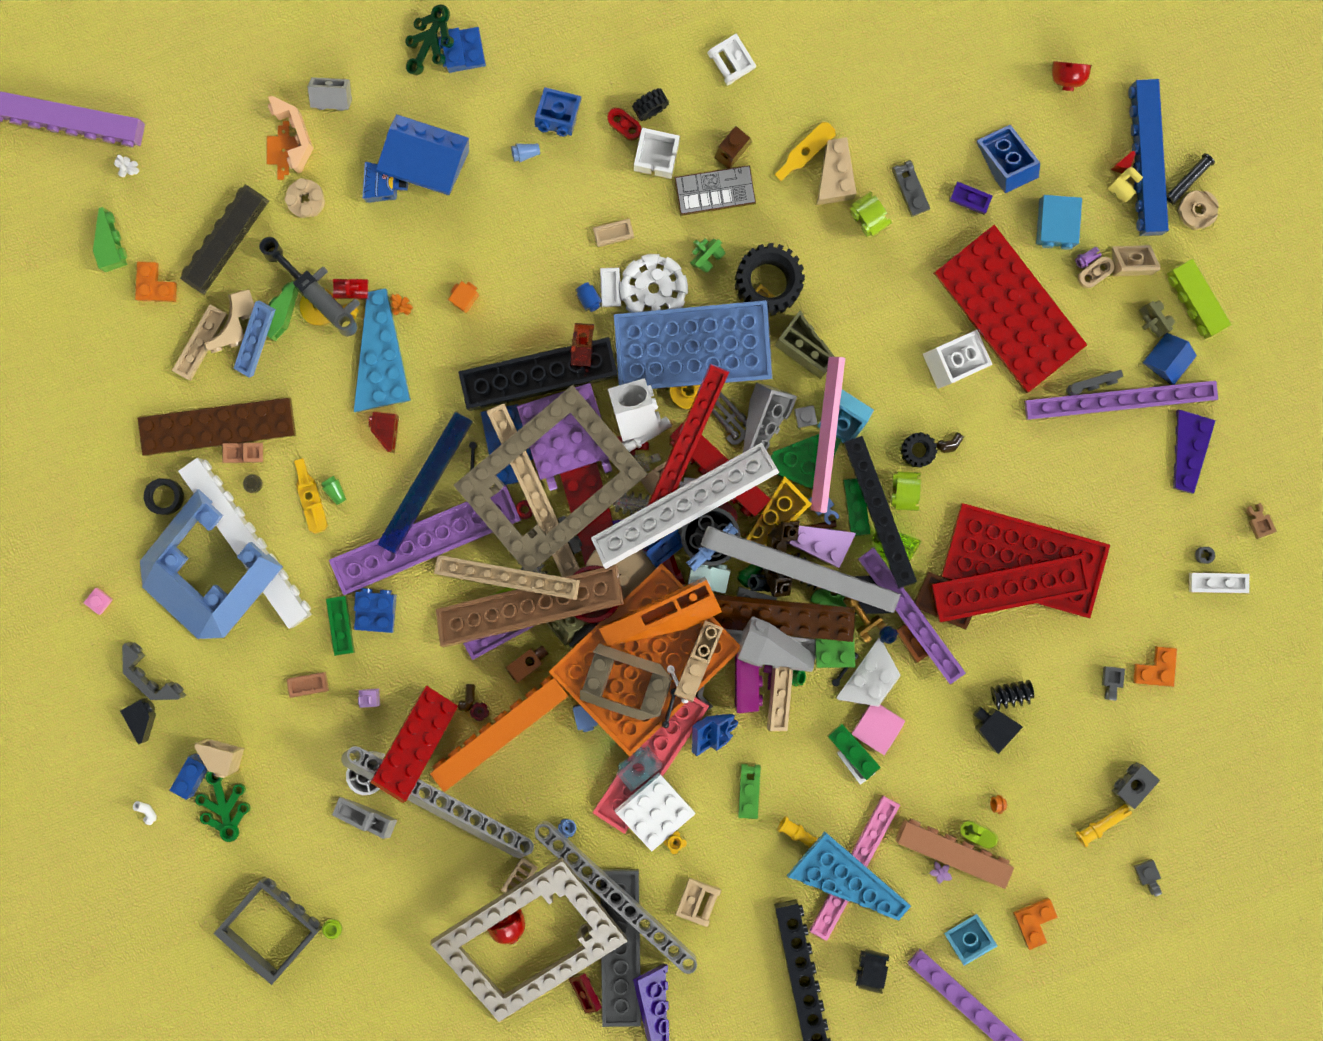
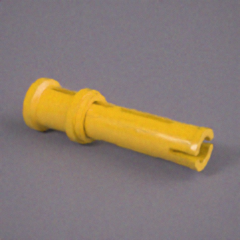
(1096, 830)
(796, 832)

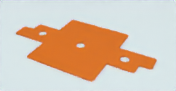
(274, 149)

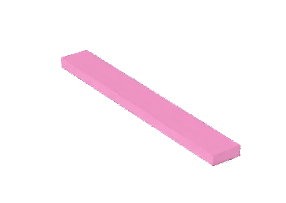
(827, 434)
(863, 851)

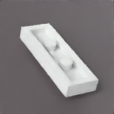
(1219, 582)

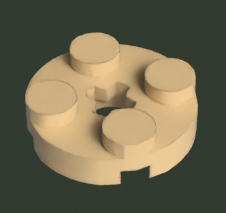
(300, 188)
(1195, 220)

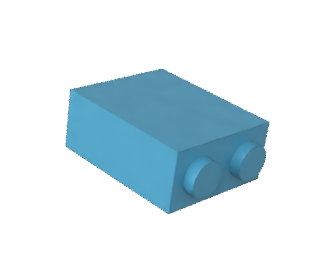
(1059, 221)

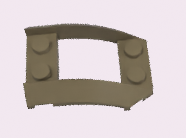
(599, 674)

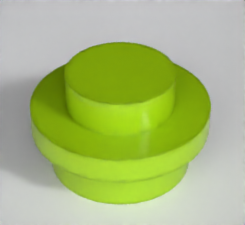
(332, 929)

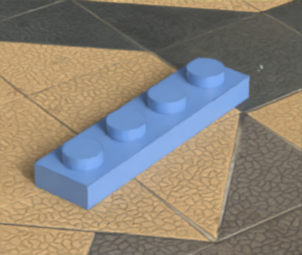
(254, 338)

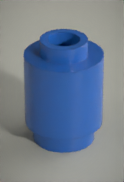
(588, 297)

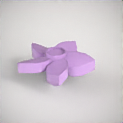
(941, 873)

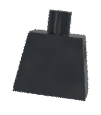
(996, 728)

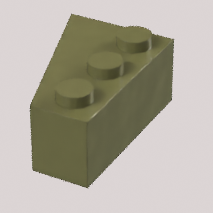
(805, 346)

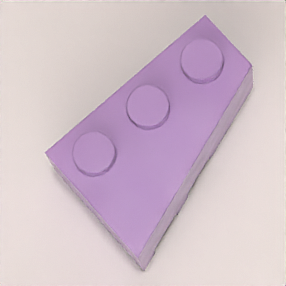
(824, 543)

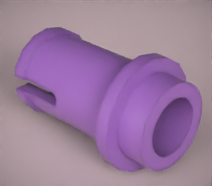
(1083, 260)

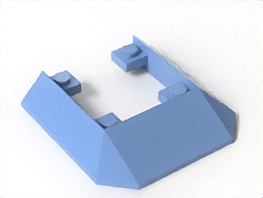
(216, 611)

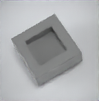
(805, 416)

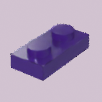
(970, 198)

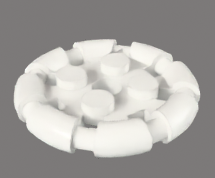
(653, 276)

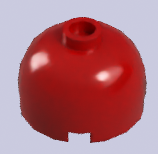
(1070, 74)
(509, 929)

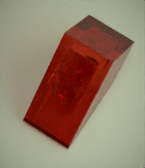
(582, 344)
(385, 429)

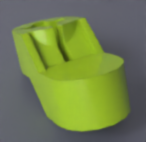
(971, 830)

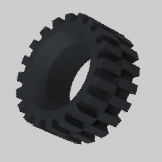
(780, 259)

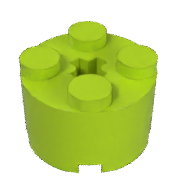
(871, 214)
(907, 491)

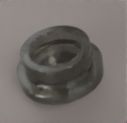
(252, 483)

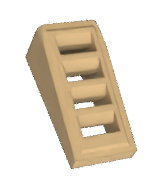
(532, 867)

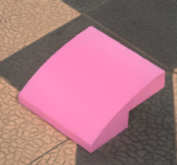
(878, 728)

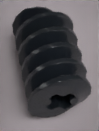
(1012, 693)

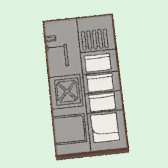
(715, 190)

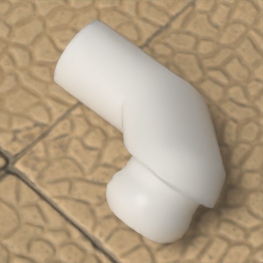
(150, 815)

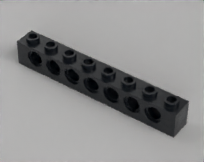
(880, 512)
(784, 912)

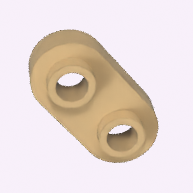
(1095, 273)

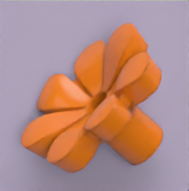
(400, 305)

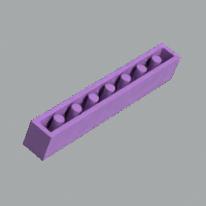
(71, 119)

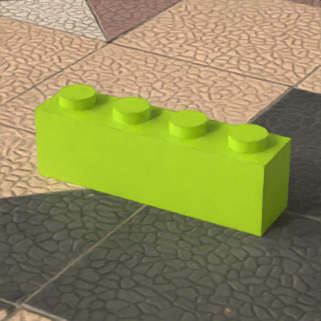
(1198, 299)

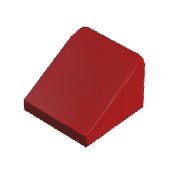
(1125, 163)

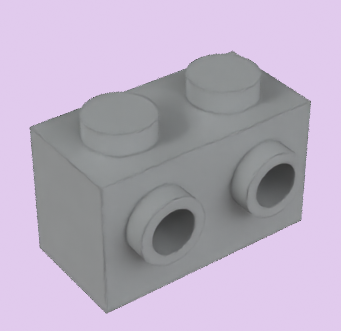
(329, 93)

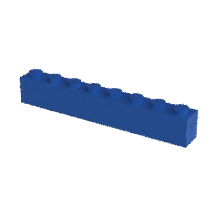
(1149, 157)

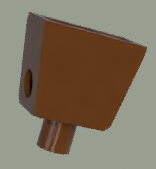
(733, 146)
(519, 669)

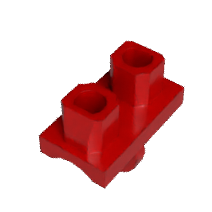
(350, 288)

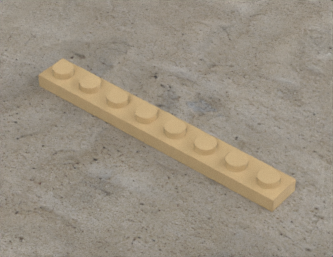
(507, 577)

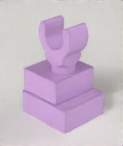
(369, 698)

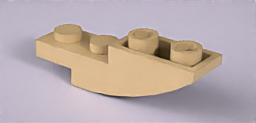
(698, 661)

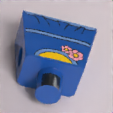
(380, 187)

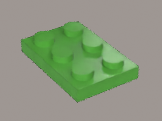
(834, 653)

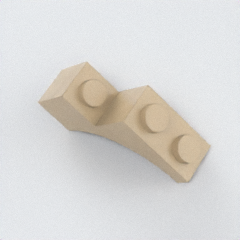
(240, 306)

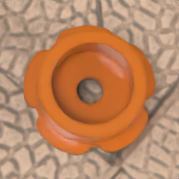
(998, 804)

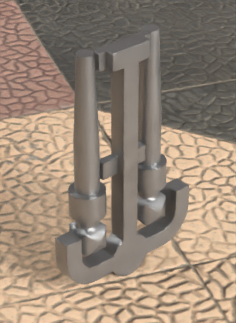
(741, 417)

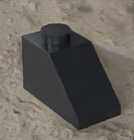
(140, 719)

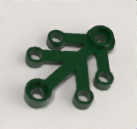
(430, 38)

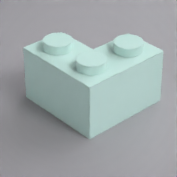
(716, 576)

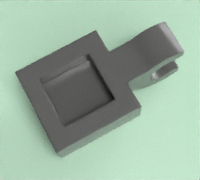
(1112, 678)
(1148, 874)

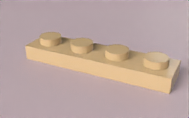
(194, 351)
(779, 699)

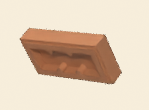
(307, 684)

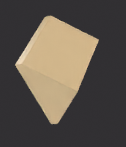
(1134, 260)

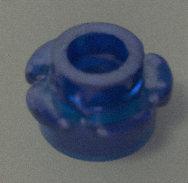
(888, 635)

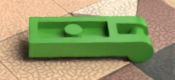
(749, 792)

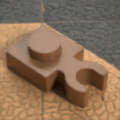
(1261, 524)

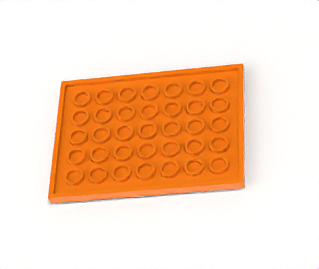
(629, 683)

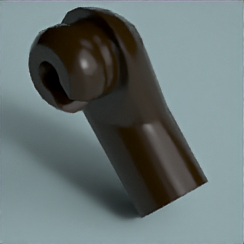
(469, 698)

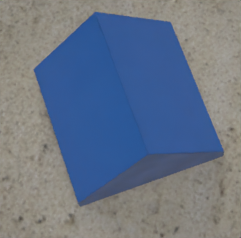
(1170, 358)

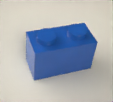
(189, 777)

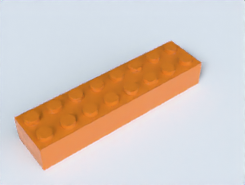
(496, 735)

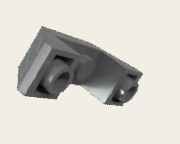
(131, 655)

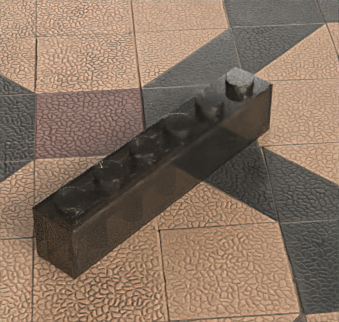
(224, 239)

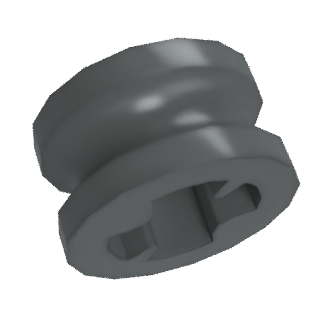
(1202, 560)

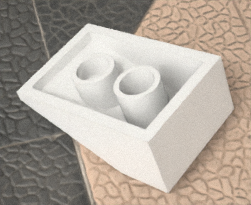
(957, 359)

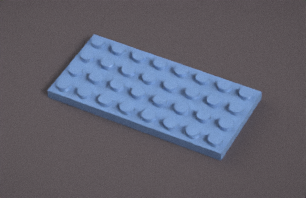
(681, 343)

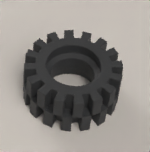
(650, 104)
(930, 450)

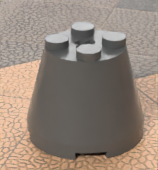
(694, 531)

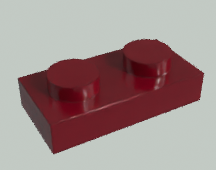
(585, 993)

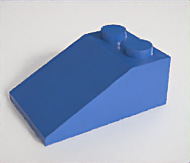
(1009, 158)

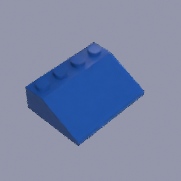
(423, 154)

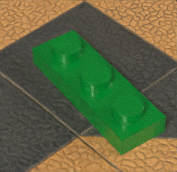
(856, 508)
(340, 625)
(854, 751)

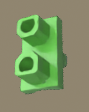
(712, 248)

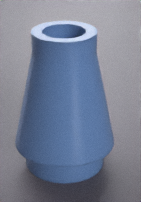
(524, 151)

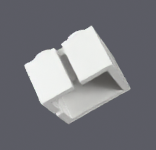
(656, 153)

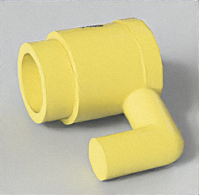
(1121, 187)

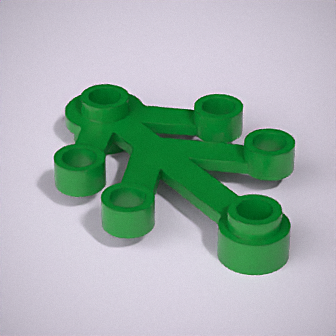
(223, 808)

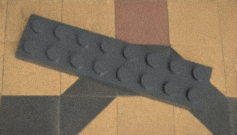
(621, 965)

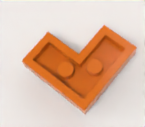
(148, 286)
(1162, 671)
(1031, 918)

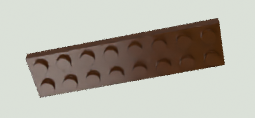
(216, 426)
(789, 617)

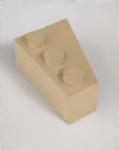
(837, 173)

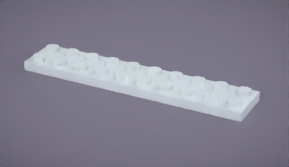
(684, 505)

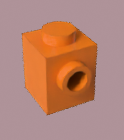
(463, 296)

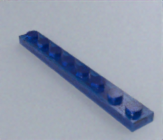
(425, 482)

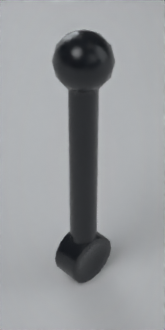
(473, 446)
(836, 682)
(665, 724)

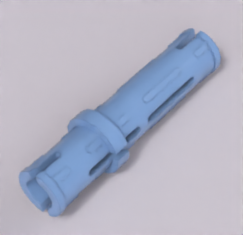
(705, 553)

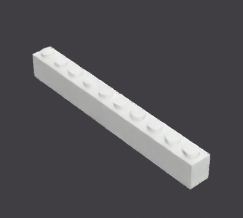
(239, 533)

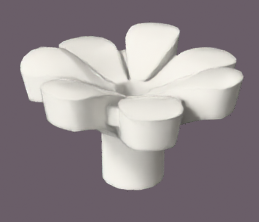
(126, 166)

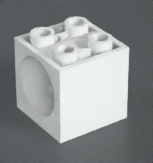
(635, 409)

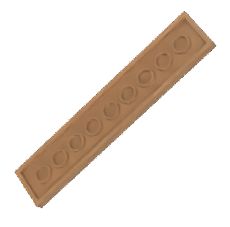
(525, 609)

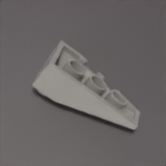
(765, 414)
(769, 646)

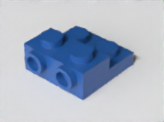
(466, 50)
(557, 112)
(375, 610)

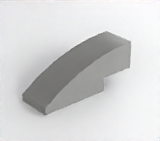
(364, 818)

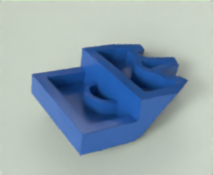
(712, 732)

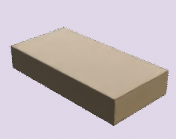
(613, 232)

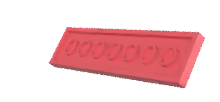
(665, 745)

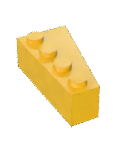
(785, 505)

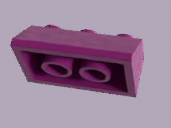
(747, 687)

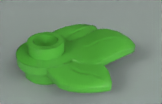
(824, 597)

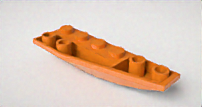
(666, 615)

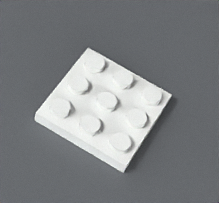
(655, 811)

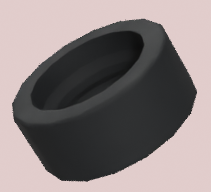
(178, 498)

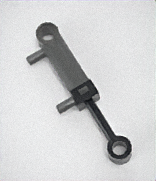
(310, 289)

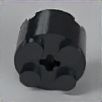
(873, 971)

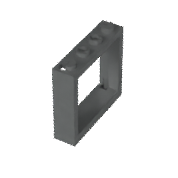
(245, 951)

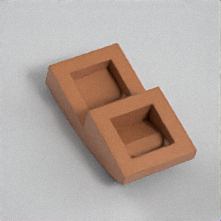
(242, 452)

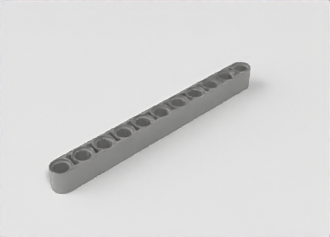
(800, 569)
(446, 811)
(620, 905)

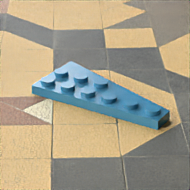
(381, 367)
(839, 873)

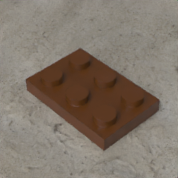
(925, 599)

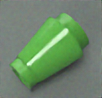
(333, 490)

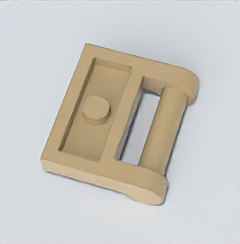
(692, 899)

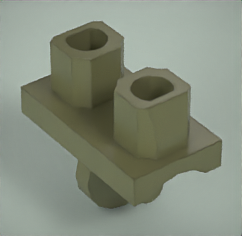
(1155, 319)

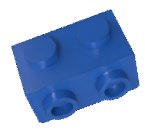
(663, 548)

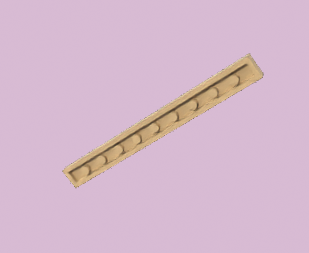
(533, 489)

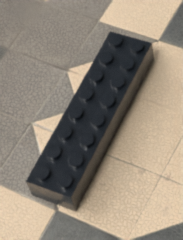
(534, 376)

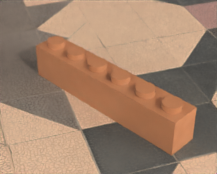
(953, 853)

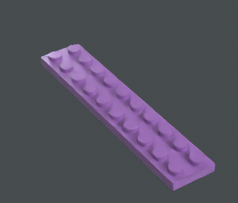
(423, 542)

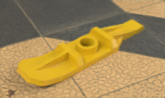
(813, 143)
(312, 508)

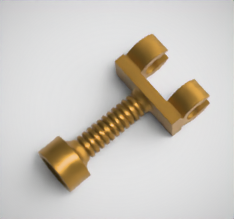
(868, 624)

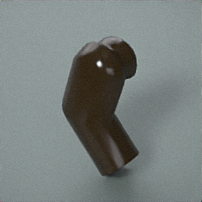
(950, 446)

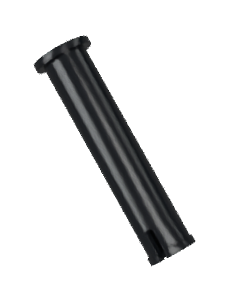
(1187, 181)

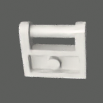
(737, 56)

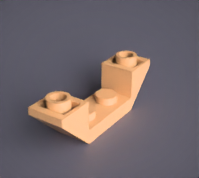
(298, 155)

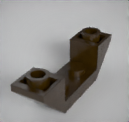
(777, 539)

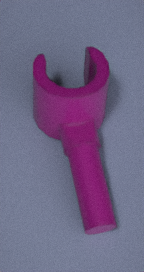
(768, 669)

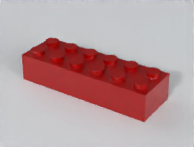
(708, 458)

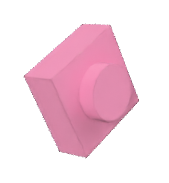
(98, 601)

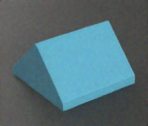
(970, 939)

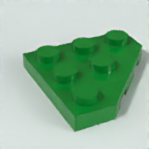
(798, 460)

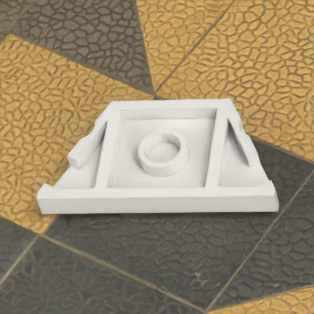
(872, 678)

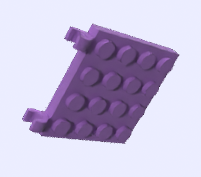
(566, 444)

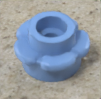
(571, 826)

